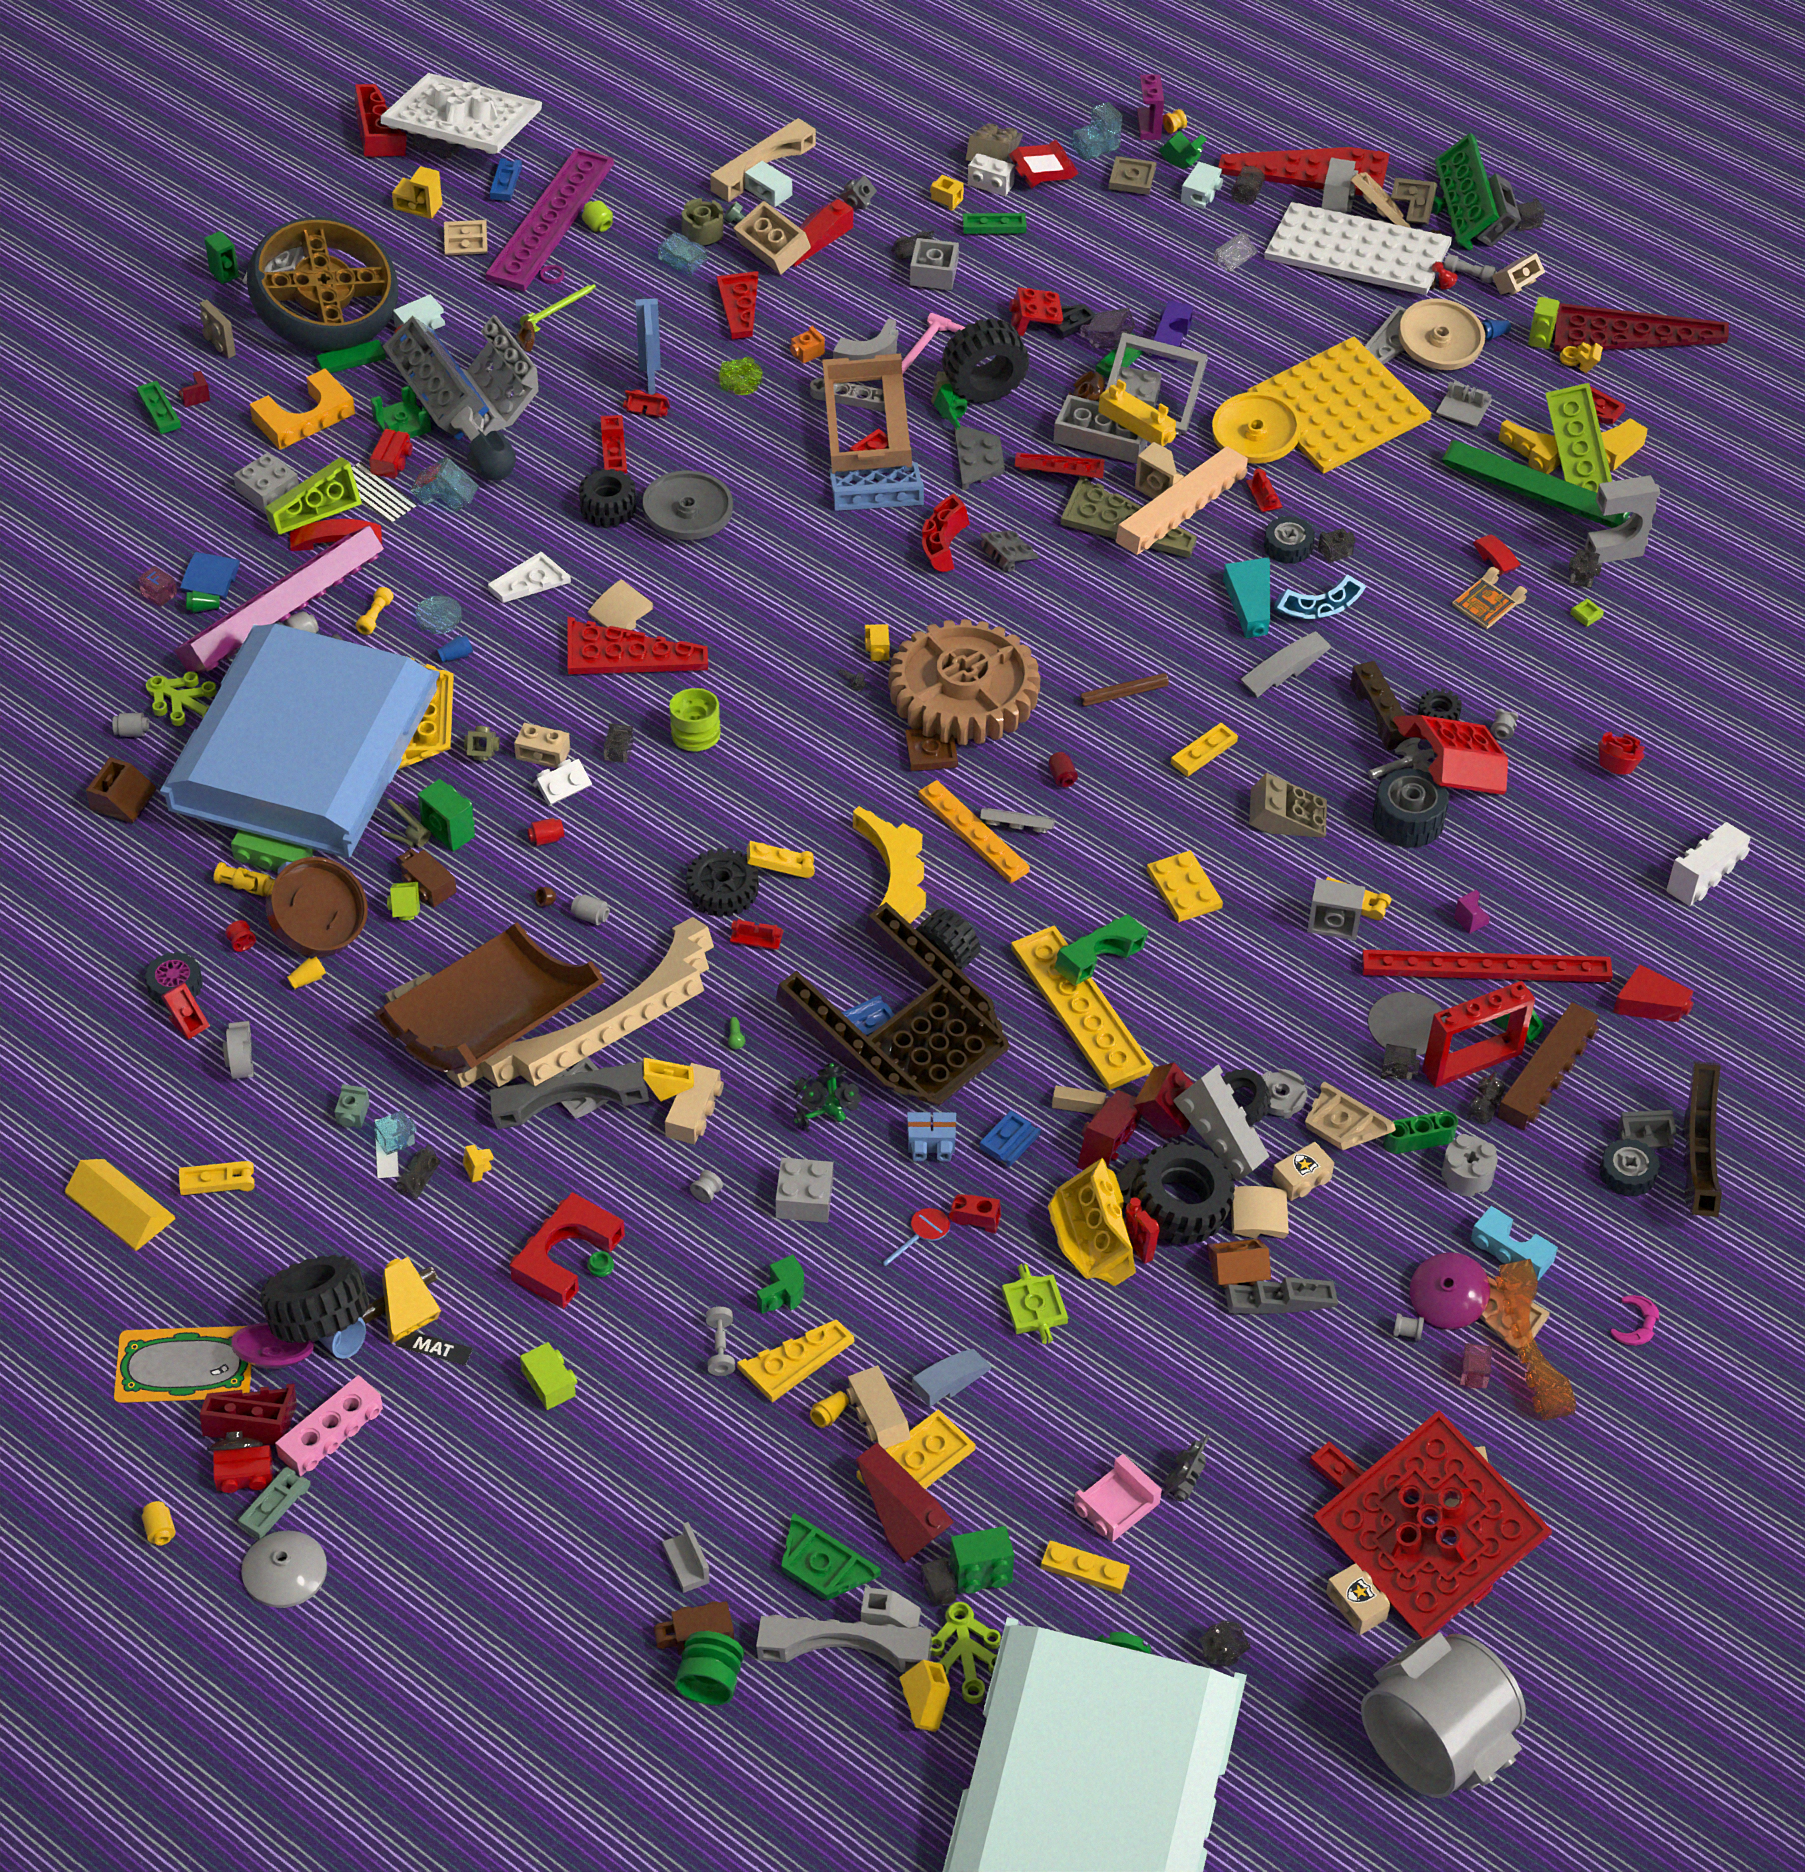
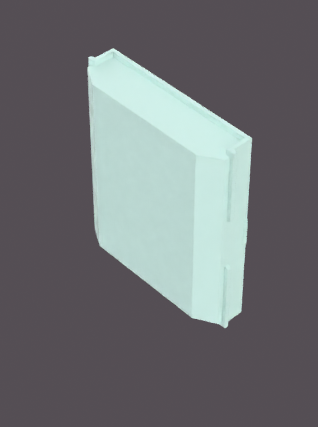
(1094, 1759)

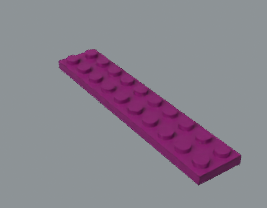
(549, 219)

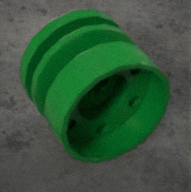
(709, 1668)

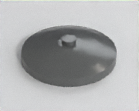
(687, 505)

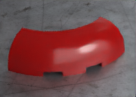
(940, 529)

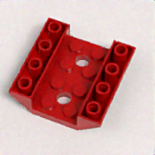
(1465, 752)

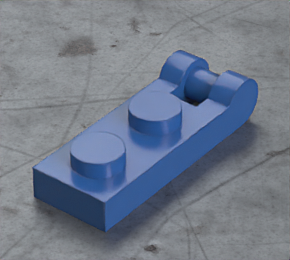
(505, 179)

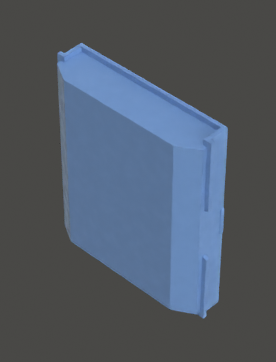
(301, 738)

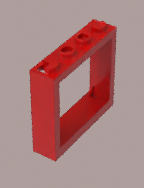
(1444, 1067)

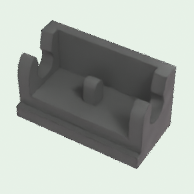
(1648, 1127)

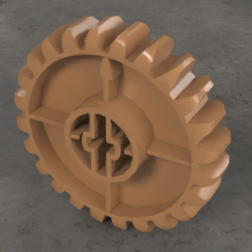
(964, 681)

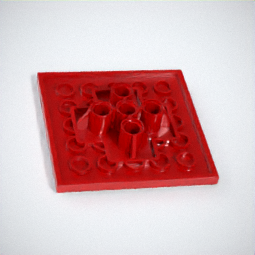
(1425, 1577)

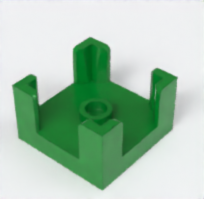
(403, 415)

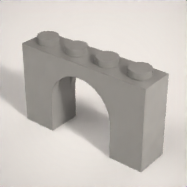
(1631, 538)

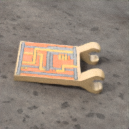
(1486, 602)

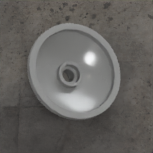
(287, 1581)

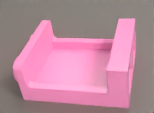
(1118, 1499)

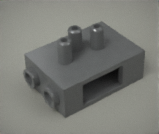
(1506, 209)

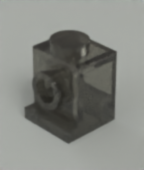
(1531, 215)
(1336, 544)
(618, 743)
(1399, 1062)
(939, 1582)

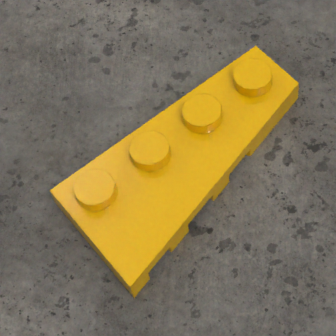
(786, 1366)

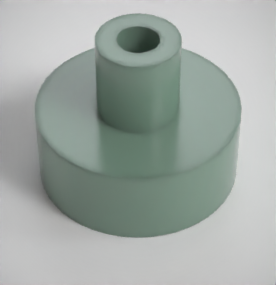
(734, 213)

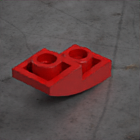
(1499, 554)

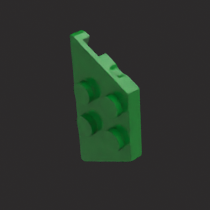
(823, 1562)

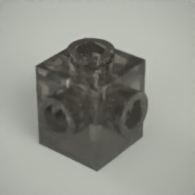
(1584, 568)
(1224, 1643)

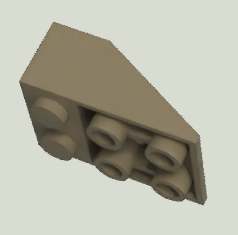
(993, 142)
(1286, 809)

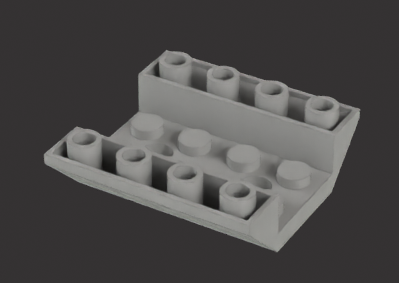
(510, 373)

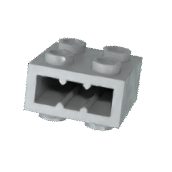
(265, 480)

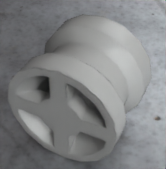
(706, 1186)

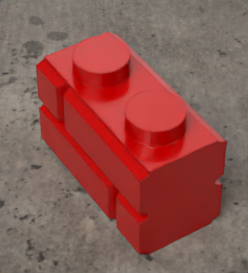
(390, 453)
(243, 1468)

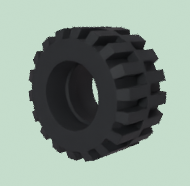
(607, 497)
(951, 936)

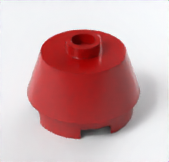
(1619, 754)

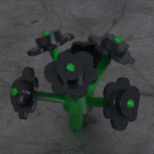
(830, 1082)

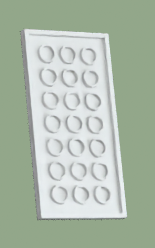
(1357, 248)

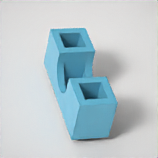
(1493, 1233)

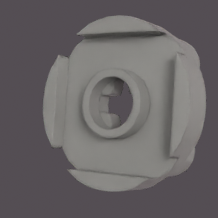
(1295, 1094)

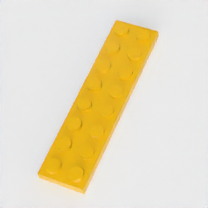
(1083, 1012)

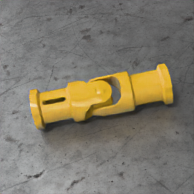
(243, 878)

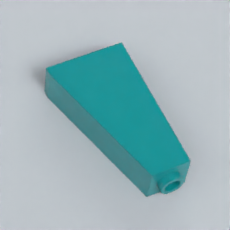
(1250, 594)

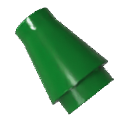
(200, 601)

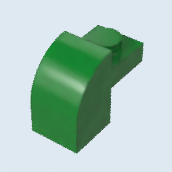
(1180, 151)
(786, 1286)

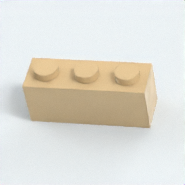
(691, 1107)
(878, 1408)

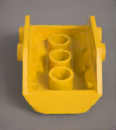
(1092, 1224)

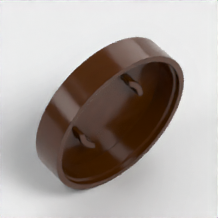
(316, 906)

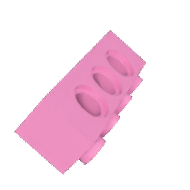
(334, 1412)

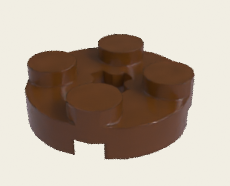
(1089, 386)

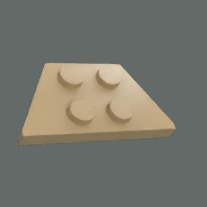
(1374, 193)
(1344, 1119)

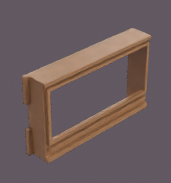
(888, 369)

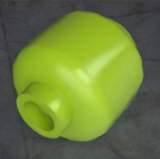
(597, 216)

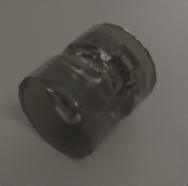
(1248, 185)

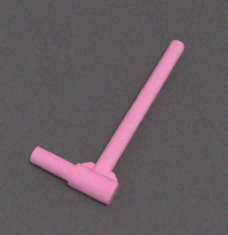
(935, 323)

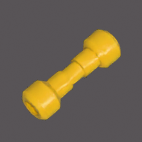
(366, 623)

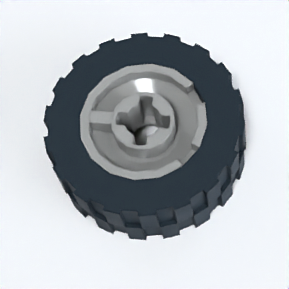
(1289, 539)
(1641, 1168)

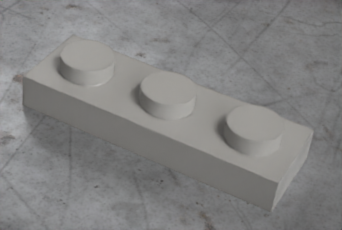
(1017, 820)

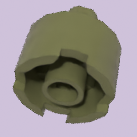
(702, 221)

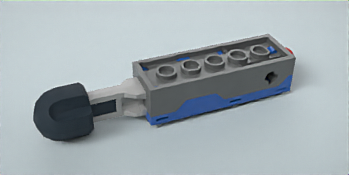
(449, 396)

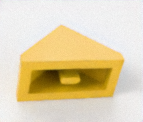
(667, 1078)

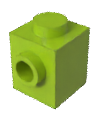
(404, 900)

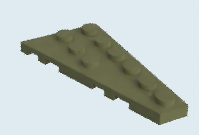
(1102, 512)

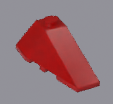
(826, 226)

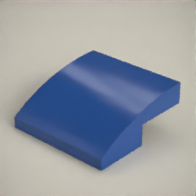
(210, 574)

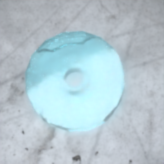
(438, 614)

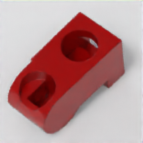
(976, 1211)

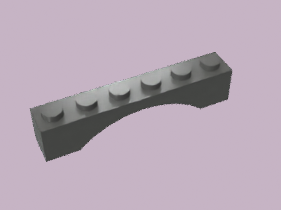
(520, 1102)

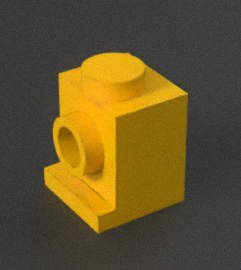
(947, 191)
(877, 642)

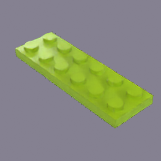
(1578, 436)

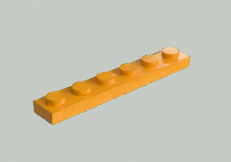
(974, 831)

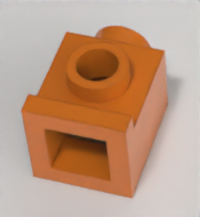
(808, 345)

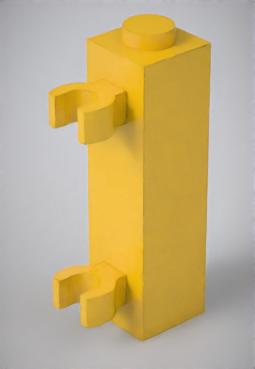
(1137, 415)

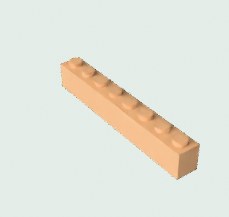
(1181, 500)

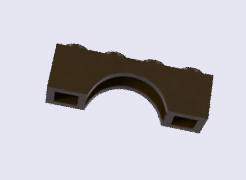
(1371, 685)

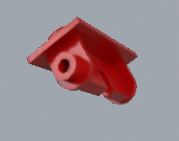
(656, 404)
(1263, 491)
(760, 936)

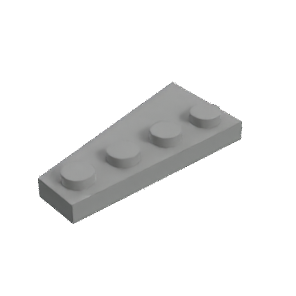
(1386, 341)

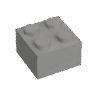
(1339, 187)
(934, 264)
(1336, 909)
(804, 1190)

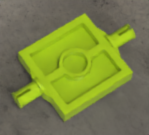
(1034, 1304)

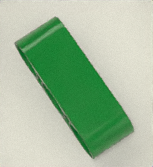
(1421, 1132)

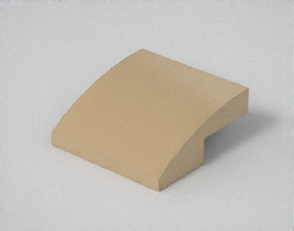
(465, 237)
(620, 607)
(1259, 1211)

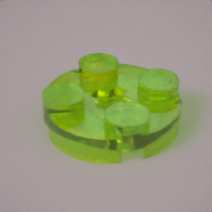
(745, 367)

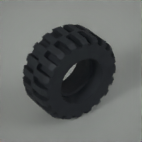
(977, 343)
(1195, 1169)
(314, 1299)

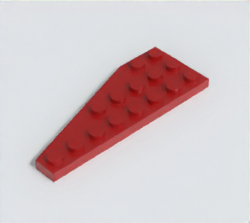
(1306, 166)

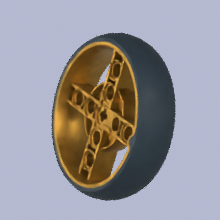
(322, 284)

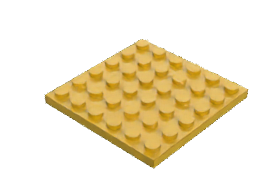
(1345, 403)

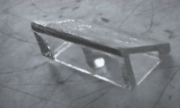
(1234, 252)

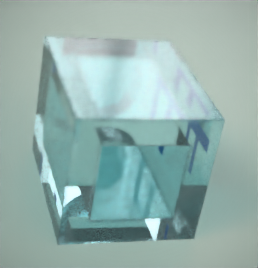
(395, 1132)

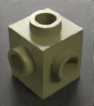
(473, 746)

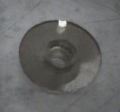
(233, 1441)

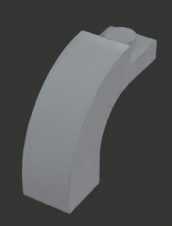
(883, 344)

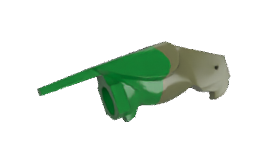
(947, 401)

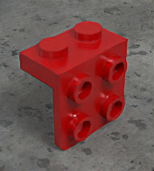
(1034, 306)

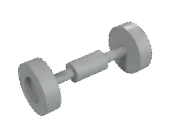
(719, 1318)

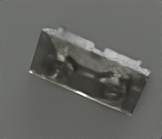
(905, 246)
(1488, 1090)
(421, 1170)

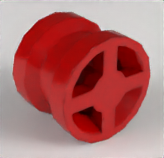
(240, 936)

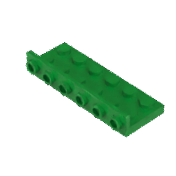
(1466, 190)

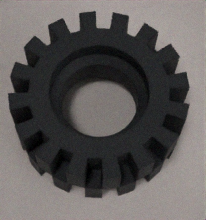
(1440, 700)

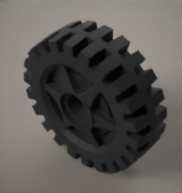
(722, 882)

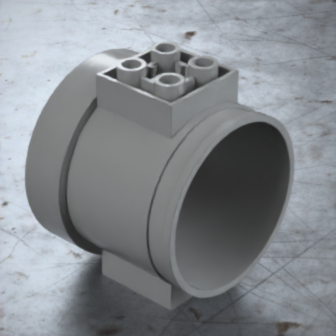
(1444, 1714)

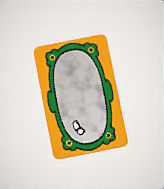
(178, 1364)

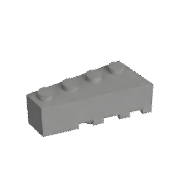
(1222, 1123)

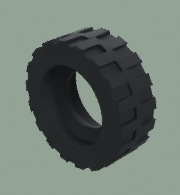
(1256, 1083)

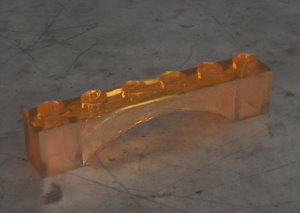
(1551, 1388)

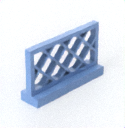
(648, 339)
(877, 495)

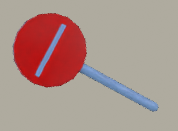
(926, 1224)

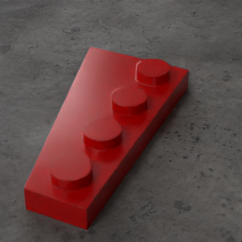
(738, 299)
(1063, 464)

